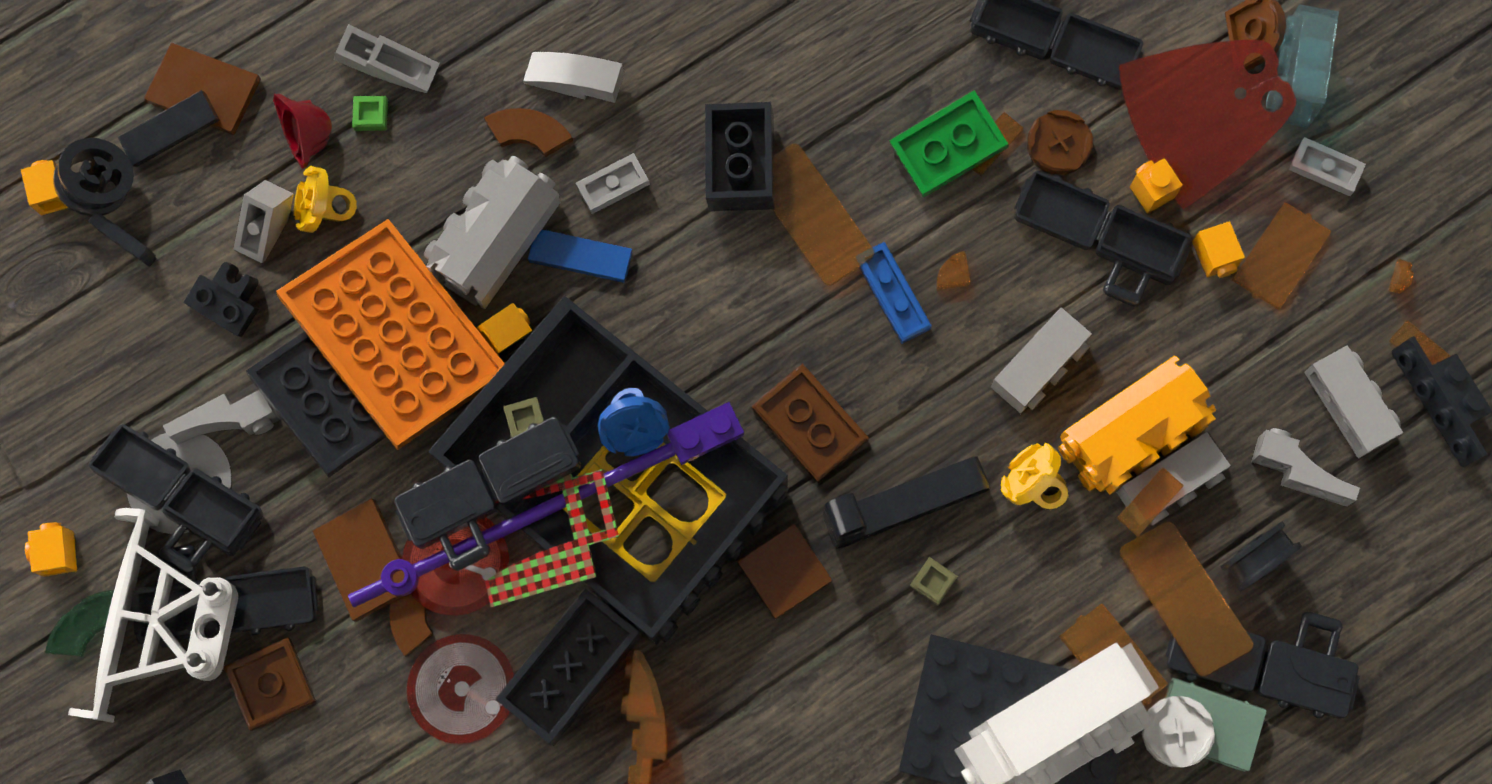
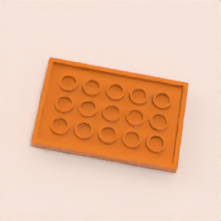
(392, 333)

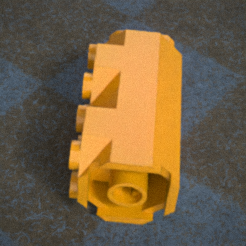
(1137, 425)

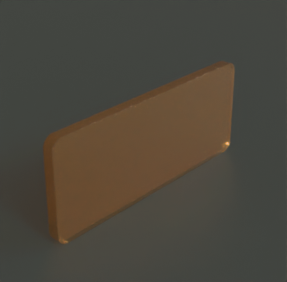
(816, 218)
(1186, 599)

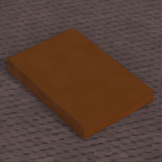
(188, 72)
(810, 423)
(356, 552)

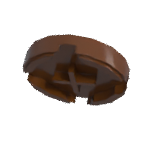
(1059, 142)

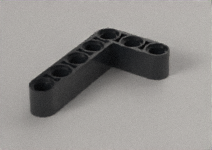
(855, 520)

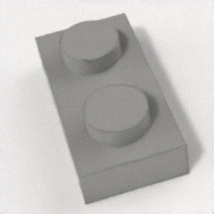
(1327, 166)
(612, 183)

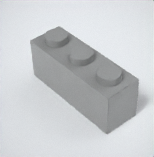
(1042, 361)
(1354, 401)
(1192, 465)

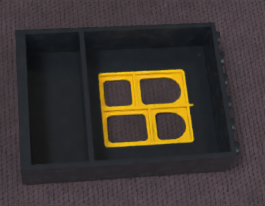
(575, 374)

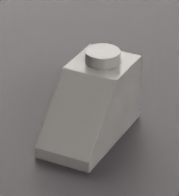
(262, 220)

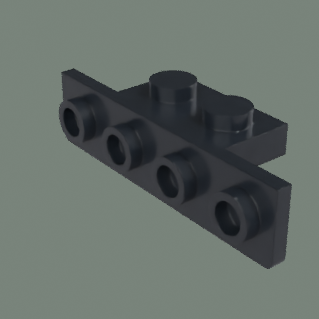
(1448, 397)

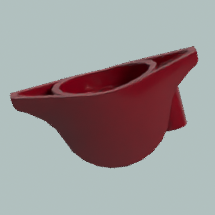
(304, 127)

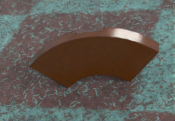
(529, 128)
(409, 624)

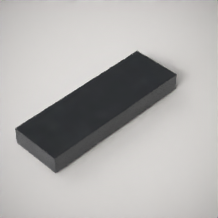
(168, 128)

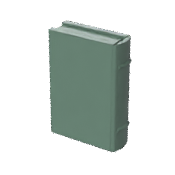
(1234, 723)

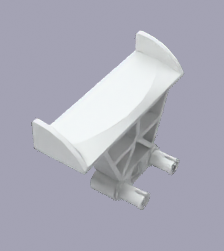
(204, 656)

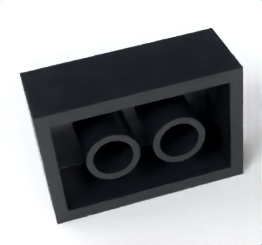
(739, 156)

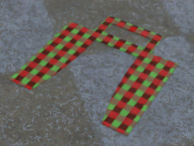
(562, 563)

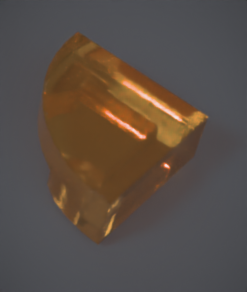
(953, 272)
(1401, 277)

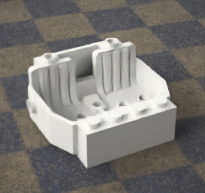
(1063, 723)

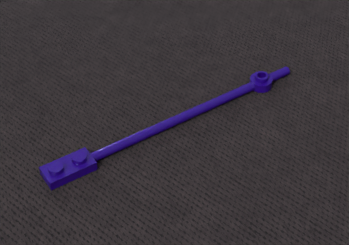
(686, 441)

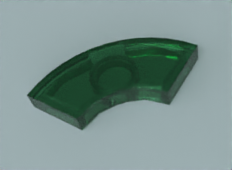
(80, 625)

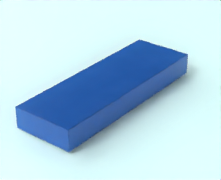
(580, 255)
(895, 295)

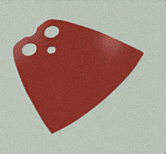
(1189, 111)

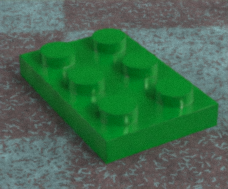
(949, 143)

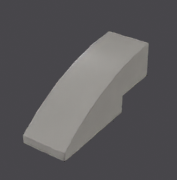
(385, 60)
(575, 75)

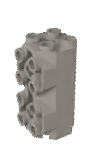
(495, 230)

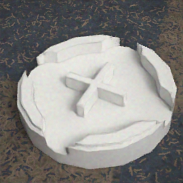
(1179, 732)

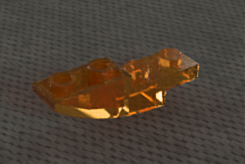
(646, 707)

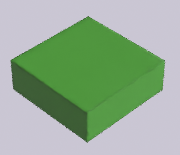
(370, 113)

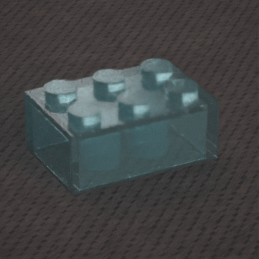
(1306, 62)

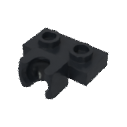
(224, 299)

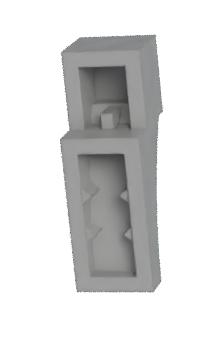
(250, 414)
(1281, 452)

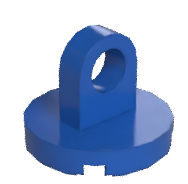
(633, 423)

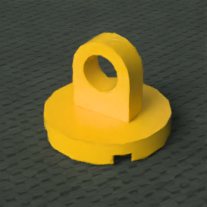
(315, 199)
(1032, 474)

